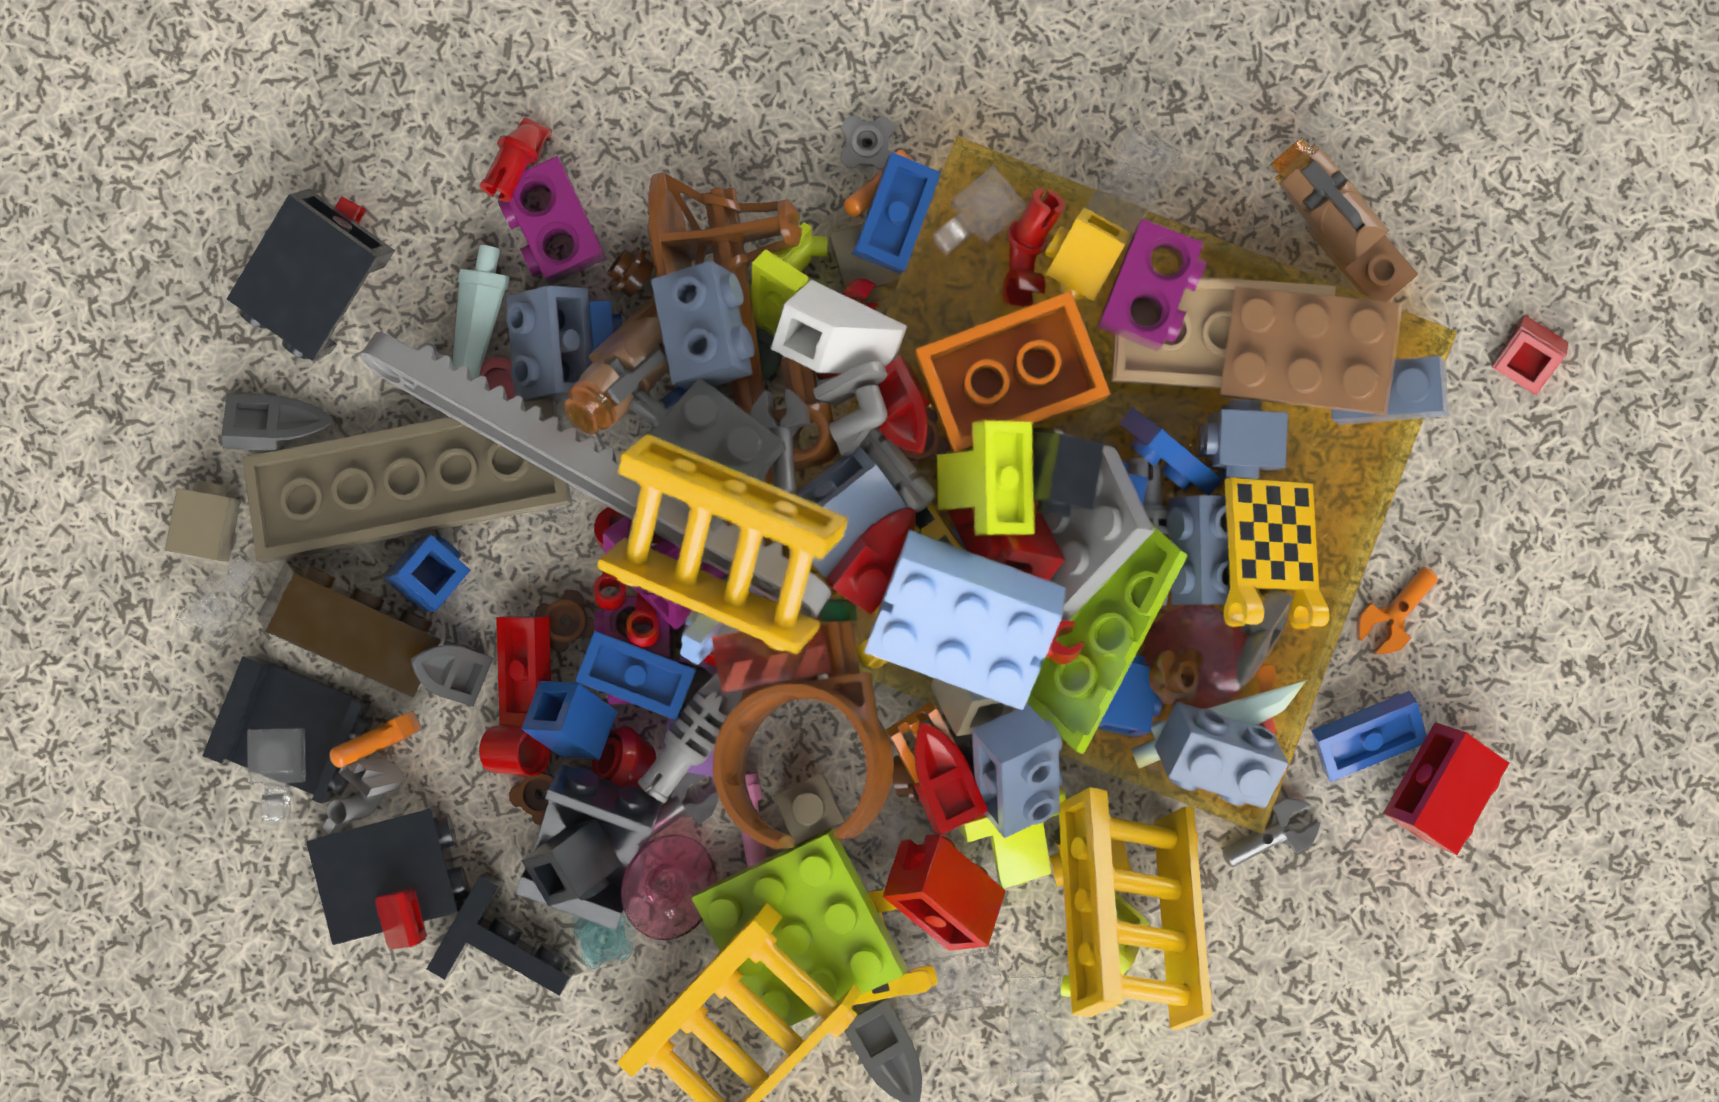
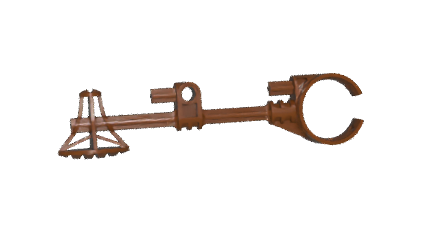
(845, 688)

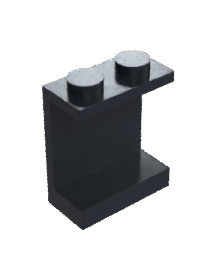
(307, 273)
(281, 699)
(621, 812)
(383, 859)

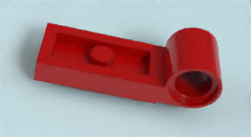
(522, 664)

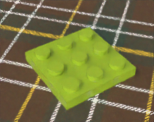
(824, 926)

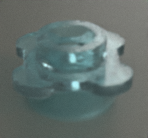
(596, 952)

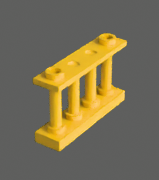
(757, 512)
(1092, 919)
(723, 979)

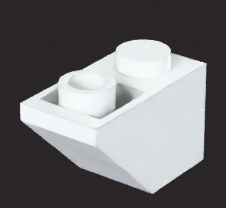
(835, 331)

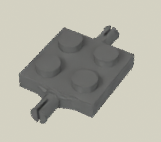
(712, 429)

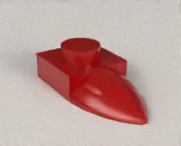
(905, 407)
(869, 563)
(945, 781)

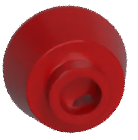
(624, 757)

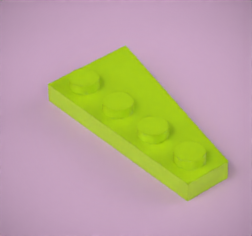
(1113, 629)

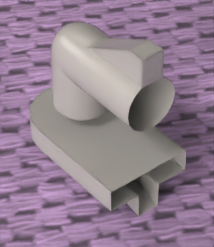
(858, 382)
(373, 779)

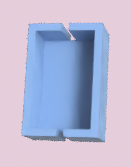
(966, 620)

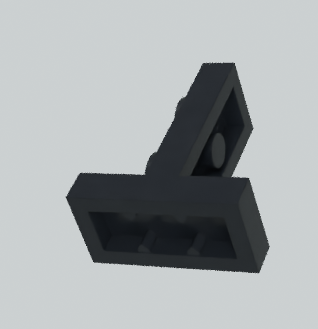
(498, 940)

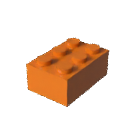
(1012, 370)

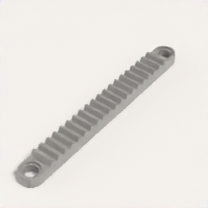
(564, 455)

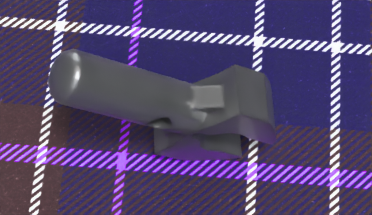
(796, 417)
(676, 808)
(1274, 834)

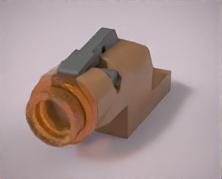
(1342, 221)
(621, 368)

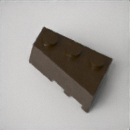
(346, 626)

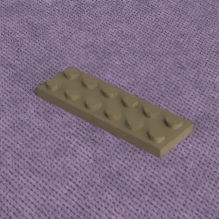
(390, 487)

